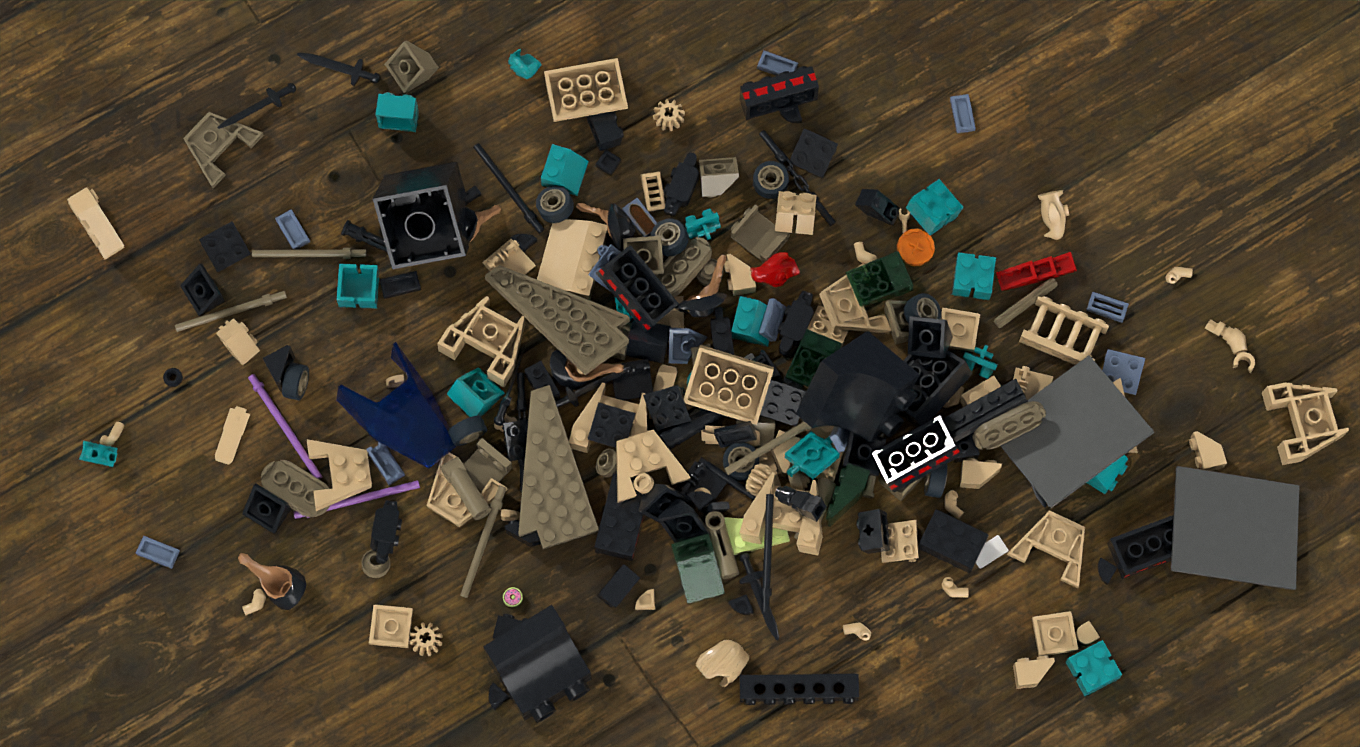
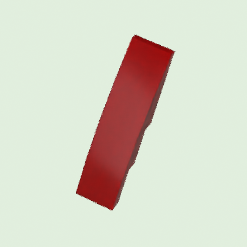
(1036, 271)

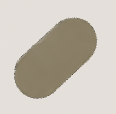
(684, 267)
(1009, 425)
(293, 486)

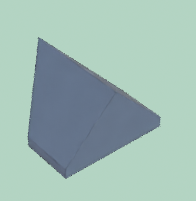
(681, 342)

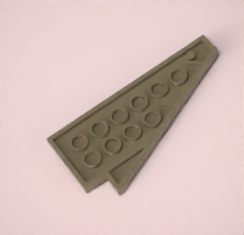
(574, 325)
(552, 488)

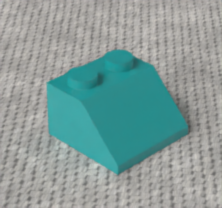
(564, 169)
(748, 321)
(475, 393)
(1106, 479)

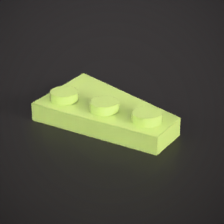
(739, 546)

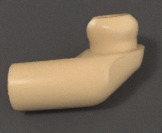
(1178, 272)

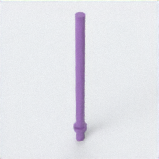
(259, 387)
(370, 496)

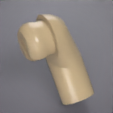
(862, 255)
(954, 400)
(113, 436)
(951, 504)
(952, 590)
(257, 602)
(858, 629)

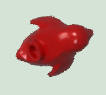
(775, 270)

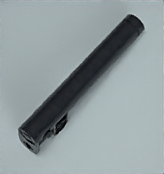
(679, 433)

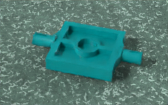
(811, 455)

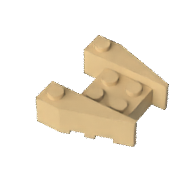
(95, 222)
(488, 334)
(1310, 416)
(581, 428)
(783, 518)

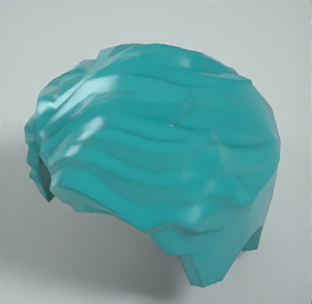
(523, 66)

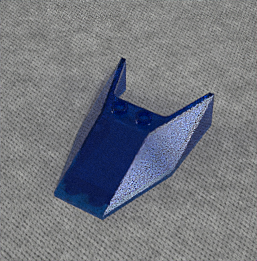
(404, 419)

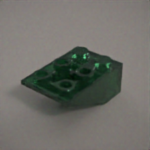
(880, 280)
(809, 355)
(851, 489)
(697, 568)

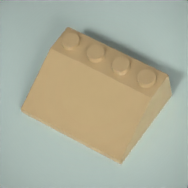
(585, 89)
(572, 255)
(728, 384)

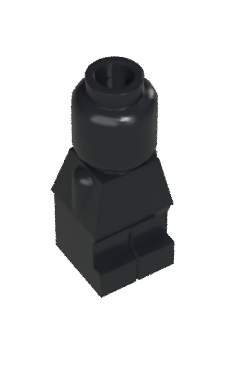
(801, 501)

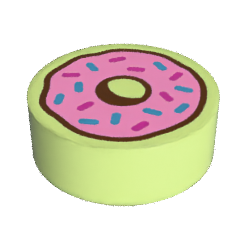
(512, 597)

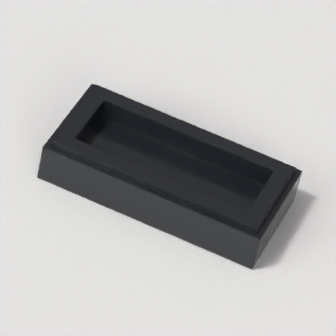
(400, 284)
(735, 433)

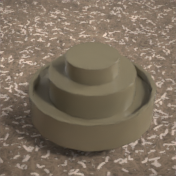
(705, 275)
(606, 463)
(799, 481)
(372, 567)

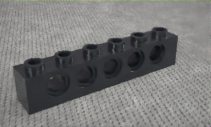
(849, 682)

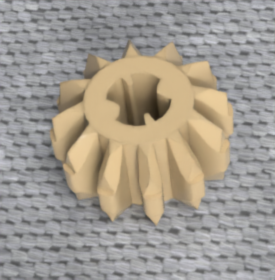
(671, 108)
(758, 478)
(422, 633)

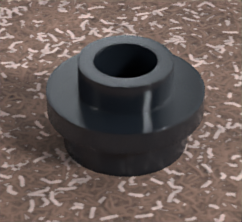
(172, 371)

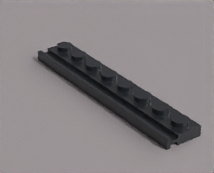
(984, 409)

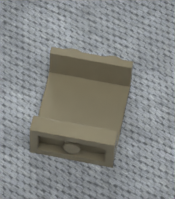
(758, 235)

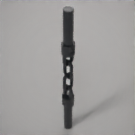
(781, 158)
(521, 406)

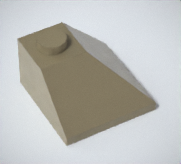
(410, 66)
(717, 175)

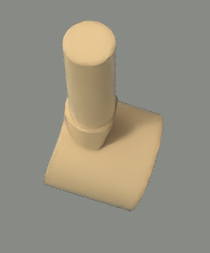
(904, 218)

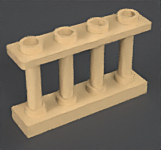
(1049, 344)

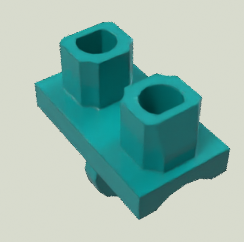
(702, 226)
(987, 367)
(98, 453)

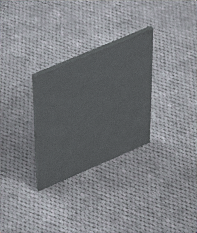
(1081, 435)
(1235, 528)

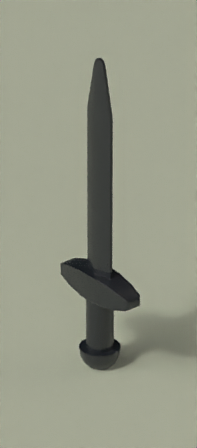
(355, 72)
(273, 97)
(572, 396)
(506, 400)
(753, 578)

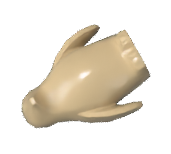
(1053, 213)

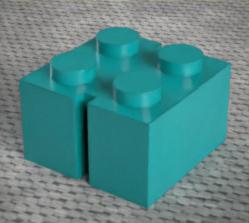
(397, 112)
(933, 205)
(973, 274)
(356, 287)
(1094, 667)

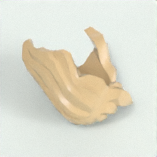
(723, 659)

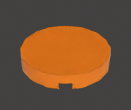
(915, 247)

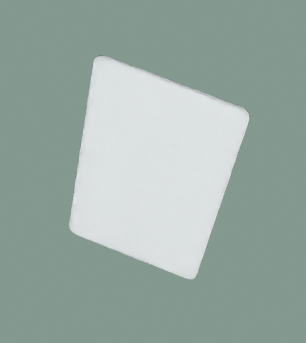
(992, 550)

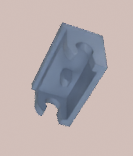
(385, 463)

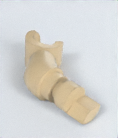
(1235, 339)

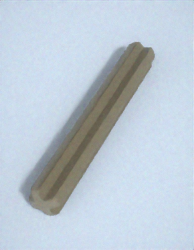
(1025, 302)

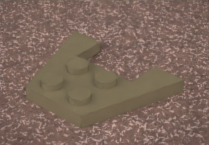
(209, 142)

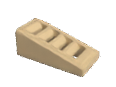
(649, 176)

